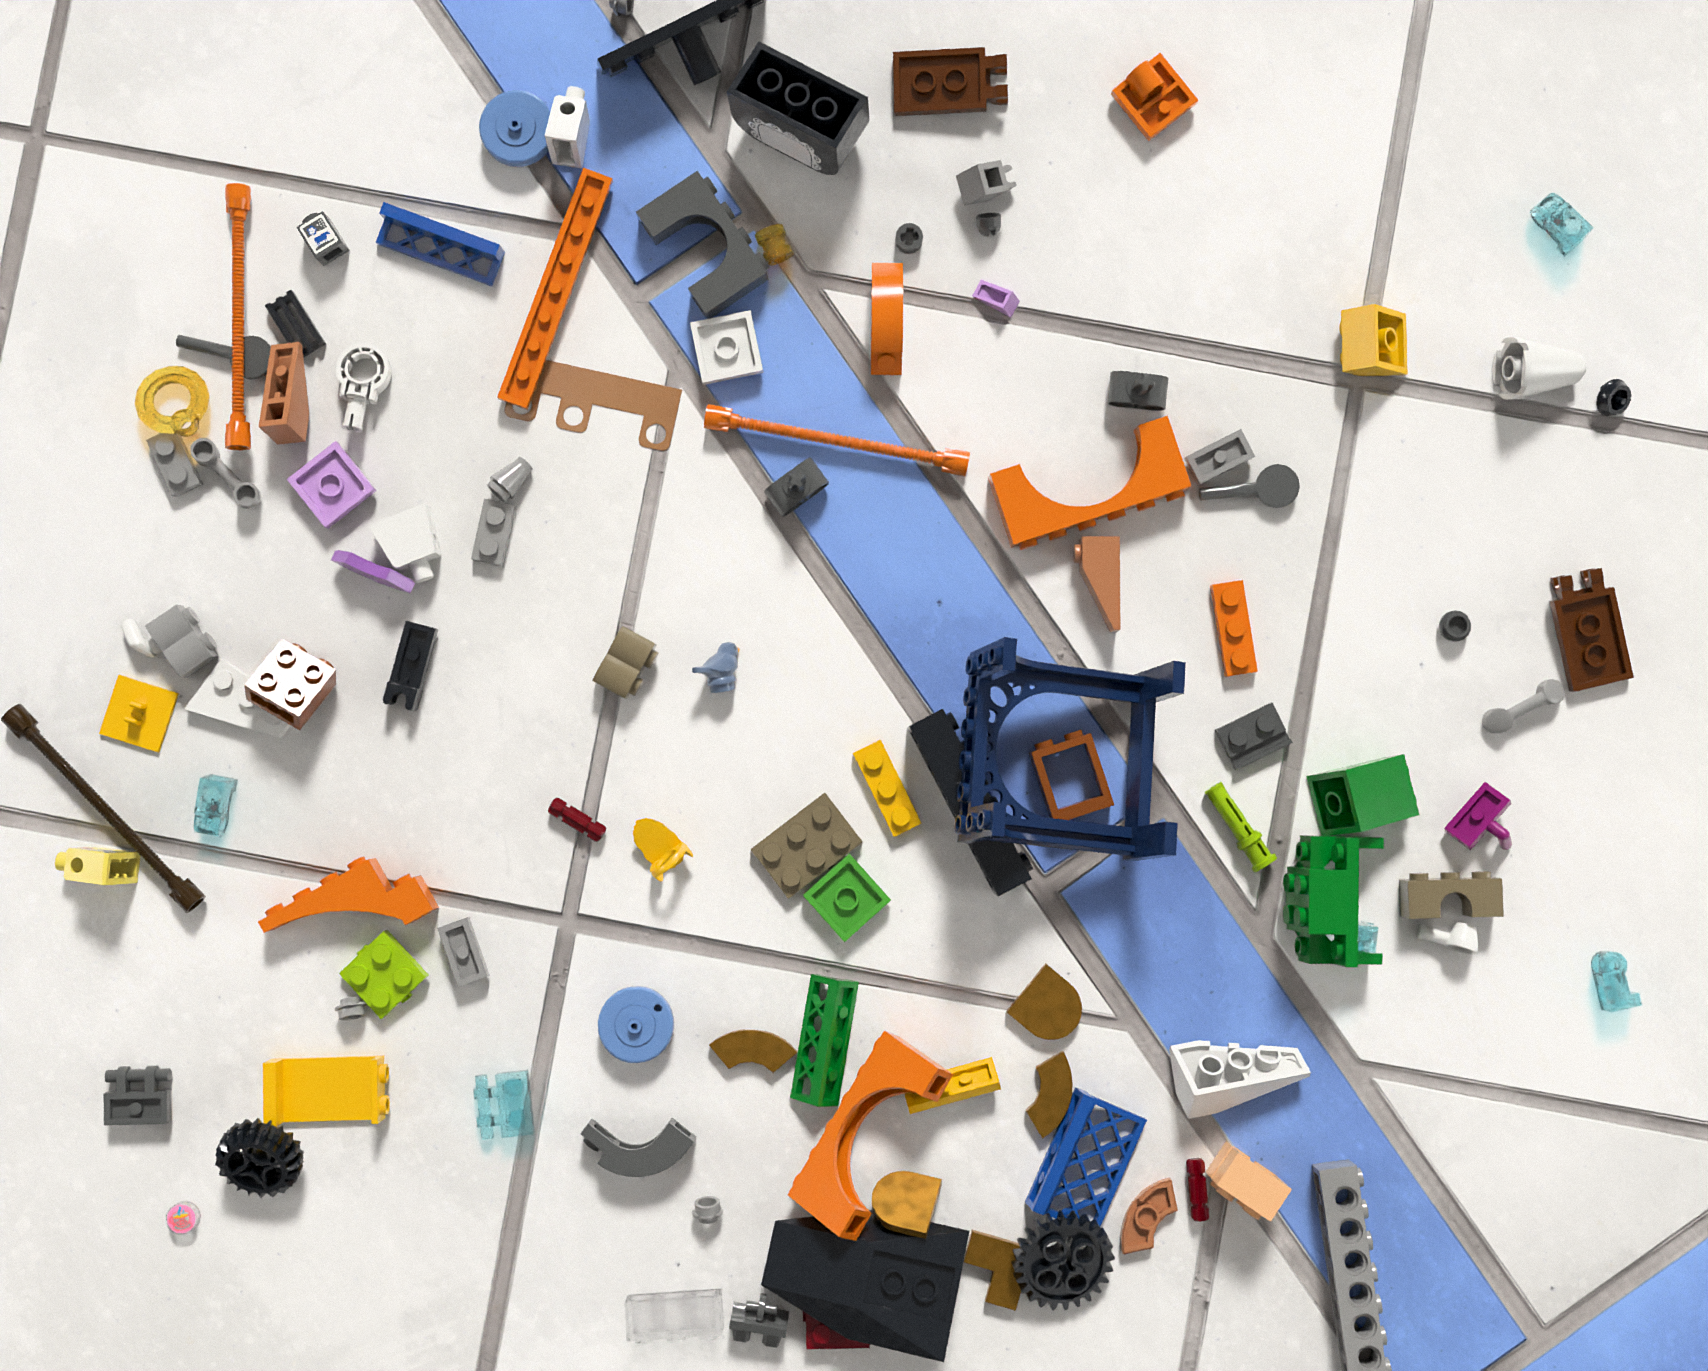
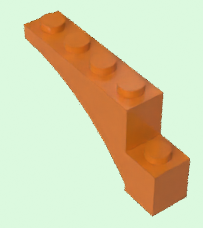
(359, 889)

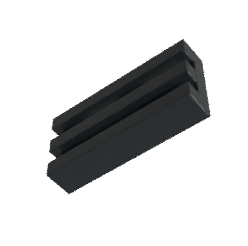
(281, 302)

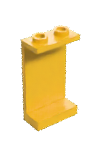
(325, 1089)

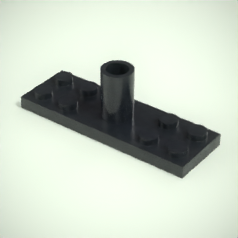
(687, 38)

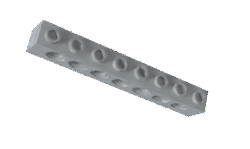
(1328, 1180)

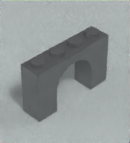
(693, 203)

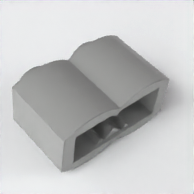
(182, 640)

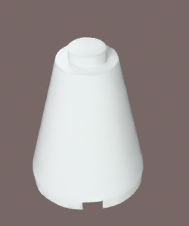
(1534, 367)

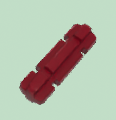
(577, 819)
(1197, 1189)

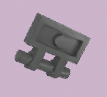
(137, 1107)

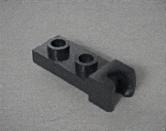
(411, 665)

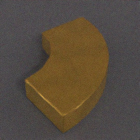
(753, 1046)
(1053, 1094)

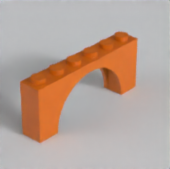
(1156, 475)
(826, 1180)

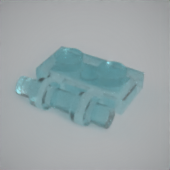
(514, 1104)

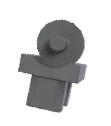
(760, 1319)

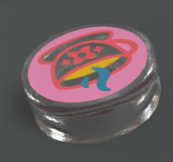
(183, 1217)

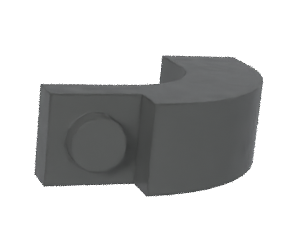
(643, 1158)

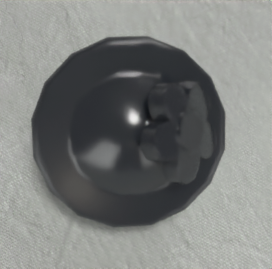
(1613, 397)

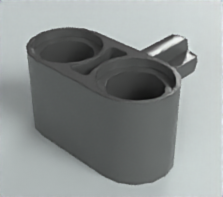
(1137, 390)
(796, 487)

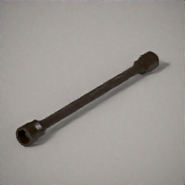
(23, 724)

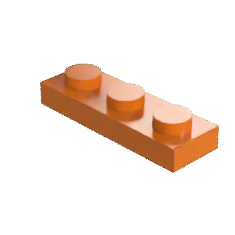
(1233, 628)

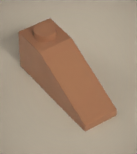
(285, 396)
(1100, 570)

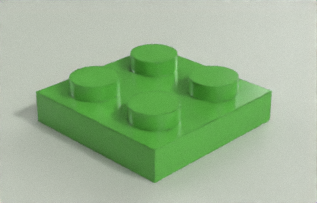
(846, 897)

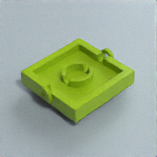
(384, 974)

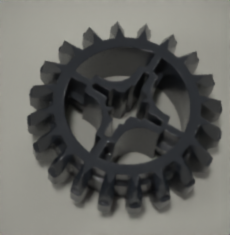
(262, 1150)

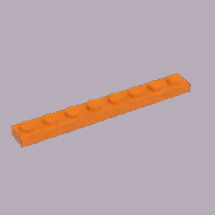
(555, 288)

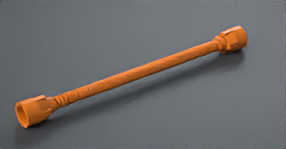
(237, 205)
(723, 419)

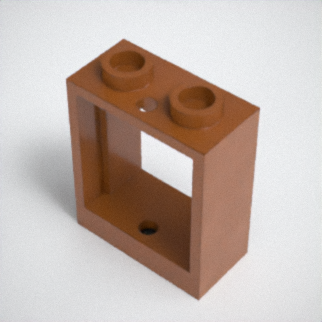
(1082, 807)

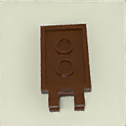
(947, 81)
(1589, 632)

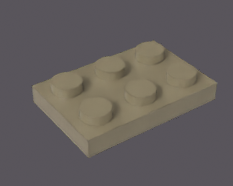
(806, 845)

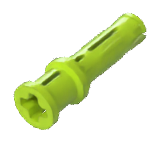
(1248, 839)

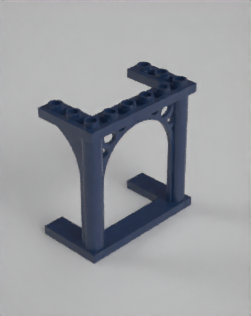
(999, 665)

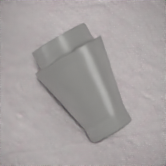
(509, 479)

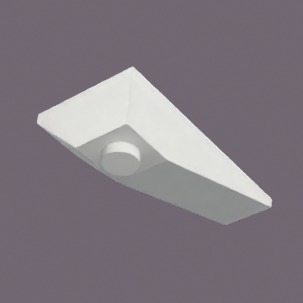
(1222, 1077)

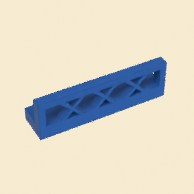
(439, 232)

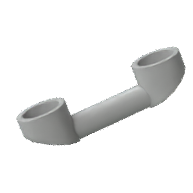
(208, 455)
(1501, 720)

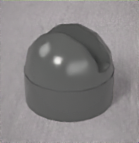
(988, 222)

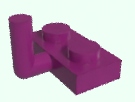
(1479, 817)

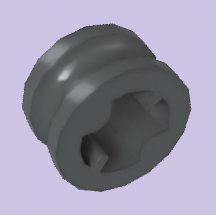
(916, 244)

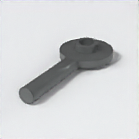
(255, 352)
(1274, 486)

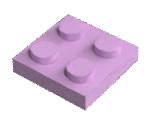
(331, 485)

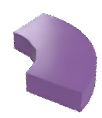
(373, 571)

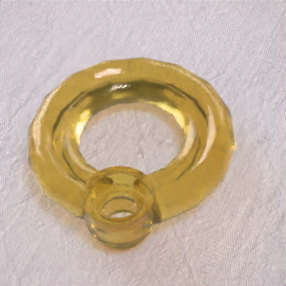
(172, 424)

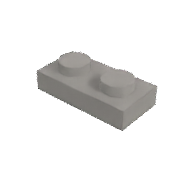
(1219, 457)
(174, 463)
(493, 532)
(463, 952)

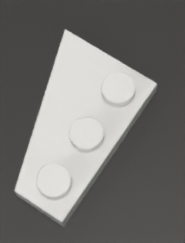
(224, 699)

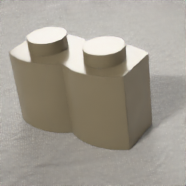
(625, 663)

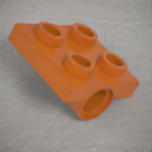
(1154, 96)

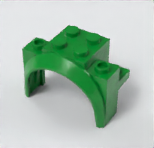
(1327, 900)

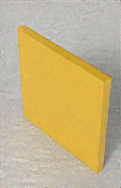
(138, 713)

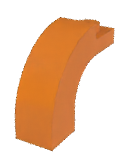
(886, 318)

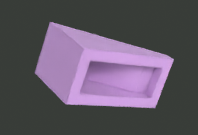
(996, 297)

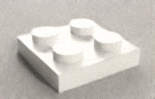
(726, 347)

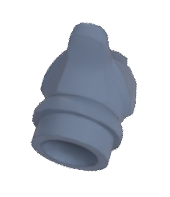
(720, 668)

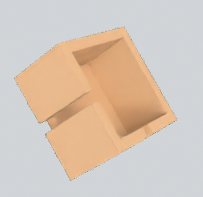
(1251, 1183)

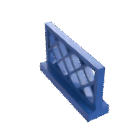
(1065, 1144)

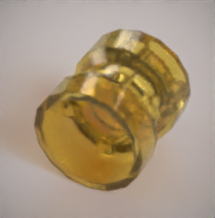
(774, 246)

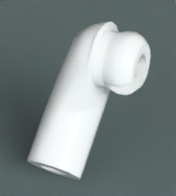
(137, 641)

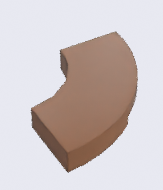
(1145, 1214)

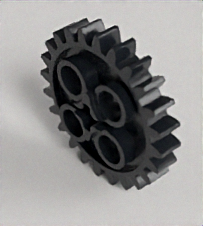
(1088, 1263)

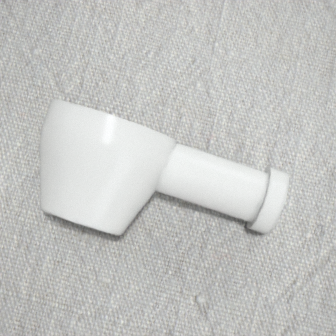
(1461, 938)

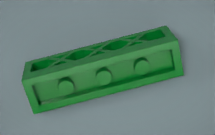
(829, 1042)

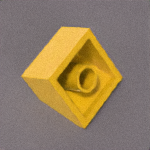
(1373, 341)

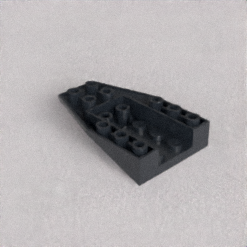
(874, 1289)

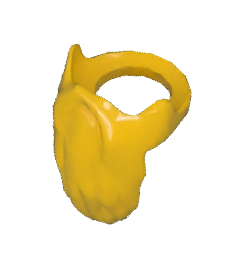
(659, 846)

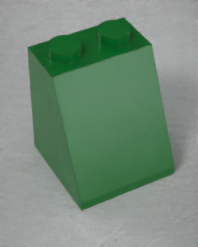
(1363, 796)

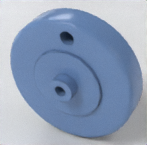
(515, 128)
(636, 1024)

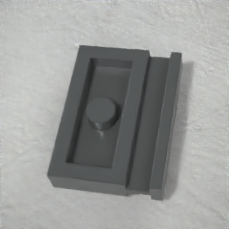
(1253, 736)

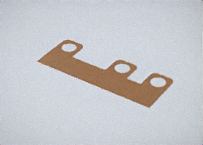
(587, 387)

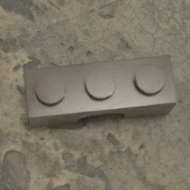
(1423, 895)

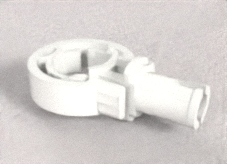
(369, 388)

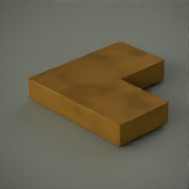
(995, 1255)

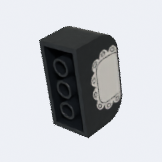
(797, 109)

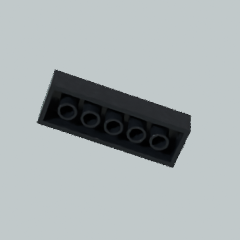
(941, 751)

